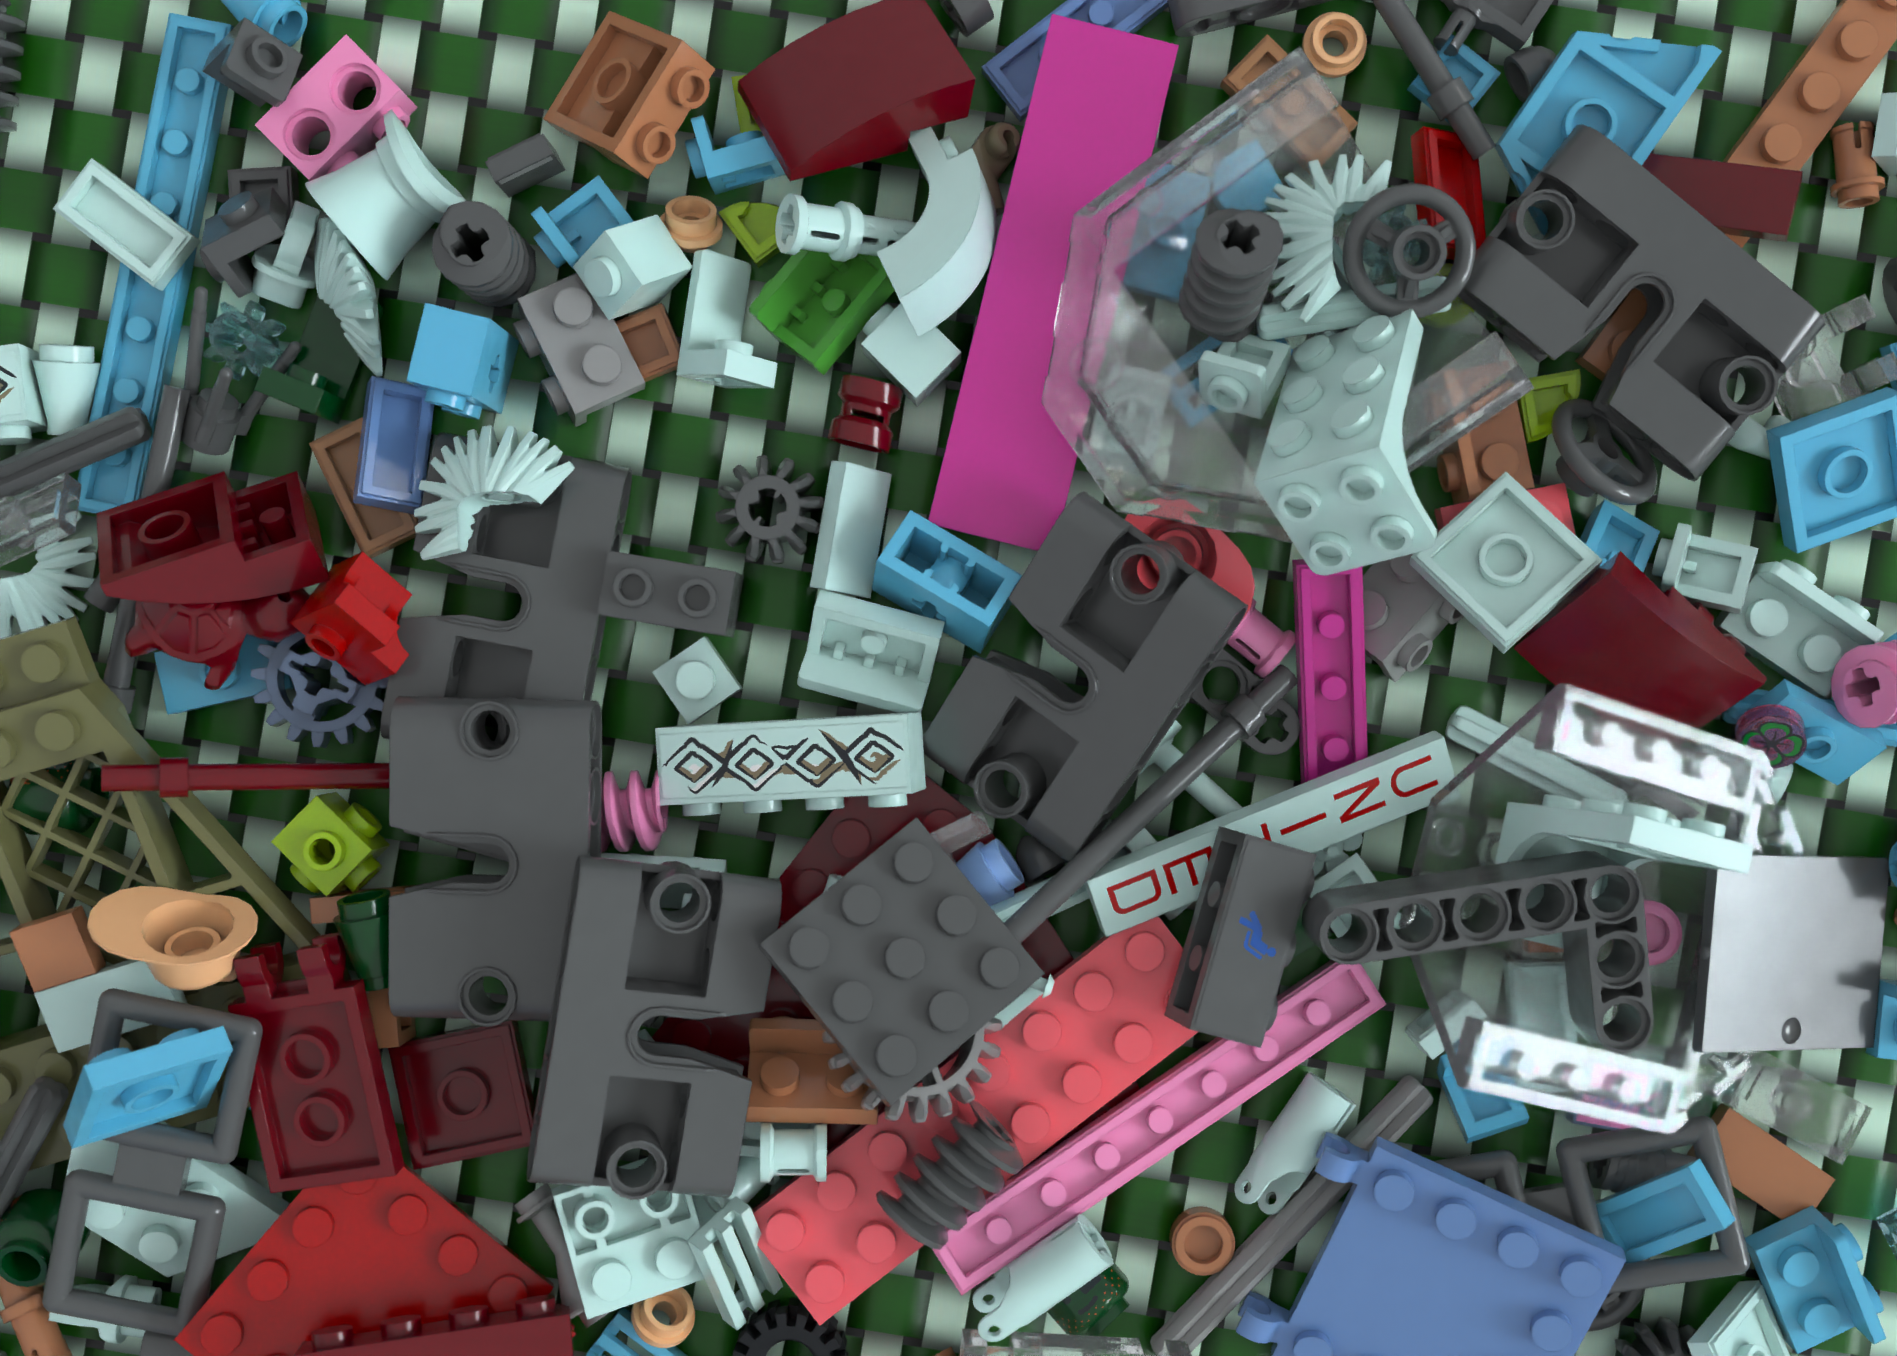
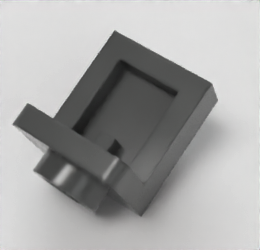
(254, 64)
(238, 229)

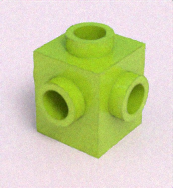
(332, 845)

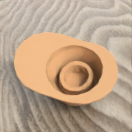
(178, 933)

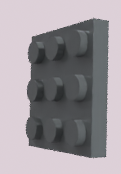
(901, 961)

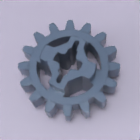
(310, 700)

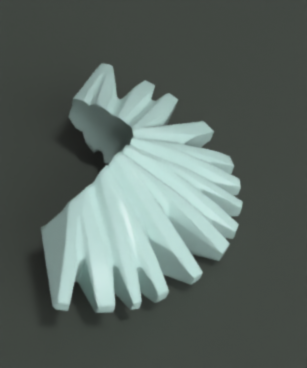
(1308, 225)
(349, 290)
(483, 477)
(42, 591)

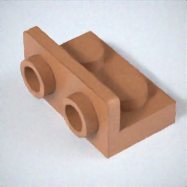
(1484, 455)
(794, 1076)

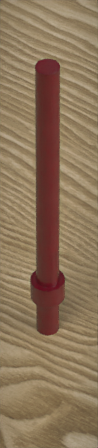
(176, 776)

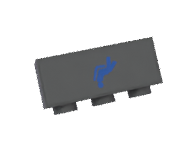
(1241, 937)

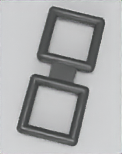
(155, 1169)
(1575, 1201)

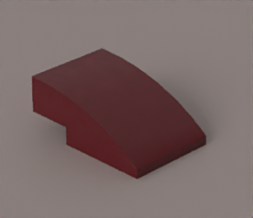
(858, 88)
(212, 543)
(1640, 648)

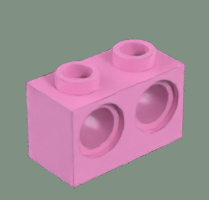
(325, 103)

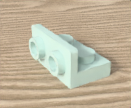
(1797, 625)

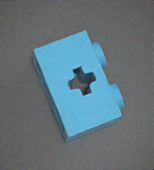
(462, 361)
(945, 580)

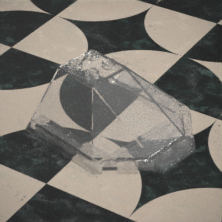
(1128, 359)
(1507, 1001)

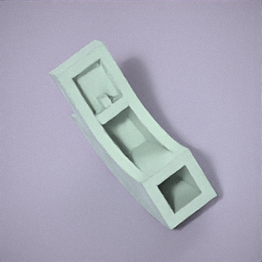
(952, 241)

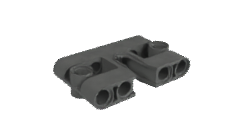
(1704, 297)
(557, 565)
(1141, 664)
(527, 797)
(618, 968)

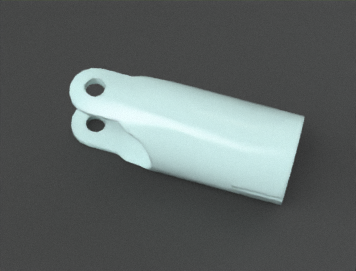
(1291, 1144)
(1041, 1278)

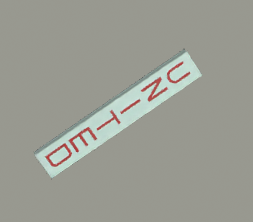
(1302, 817)

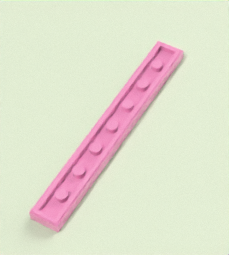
(1154, 1123)

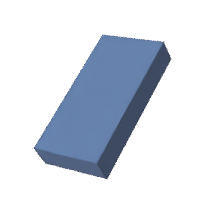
(393, 446)

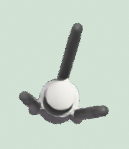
(213, 412)

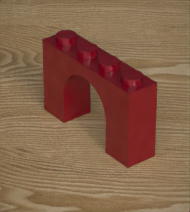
(532, 1329)

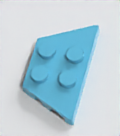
(1607, 83)

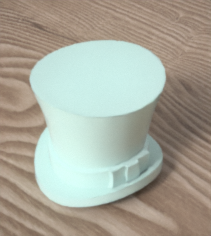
(385, 197)

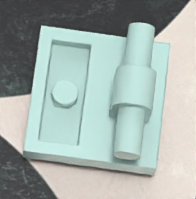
(626, 1246)

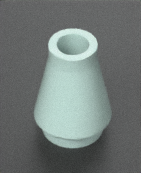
(66, 385)

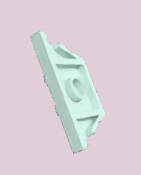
(166, 1239)

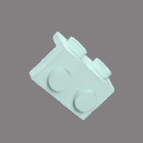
(870, 653)

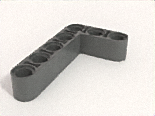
(1503, 917)

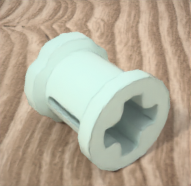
(793, 1152)

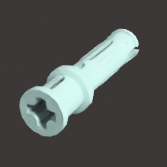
(834, 230)

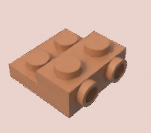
(631, 93)

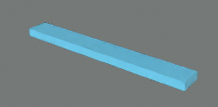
(143, 319)

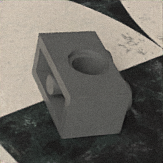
(670, 594)

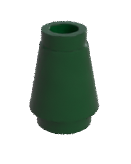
(365, 934)

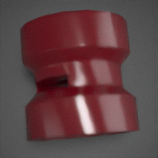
(869, 400)

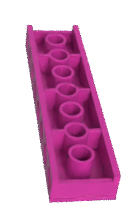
(1083, 132)

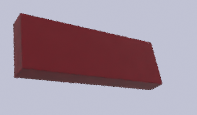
(1733, 195)

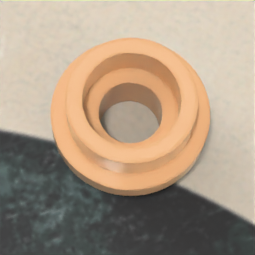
(1347, 31)
(692, 222)
(677, 1306)

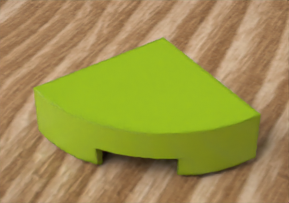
(753, 228)
(1540, 403)

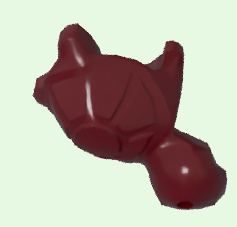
(212, 631)

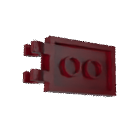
(317, 1072)

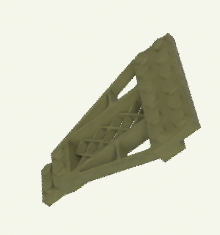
(62, 712)

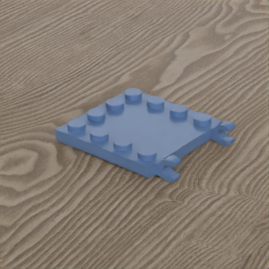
(1435, 1268)

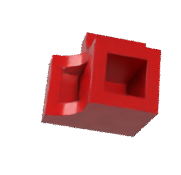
(356, 619)

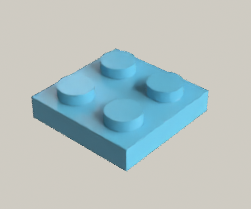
(1836, 470)
(147, 1085)

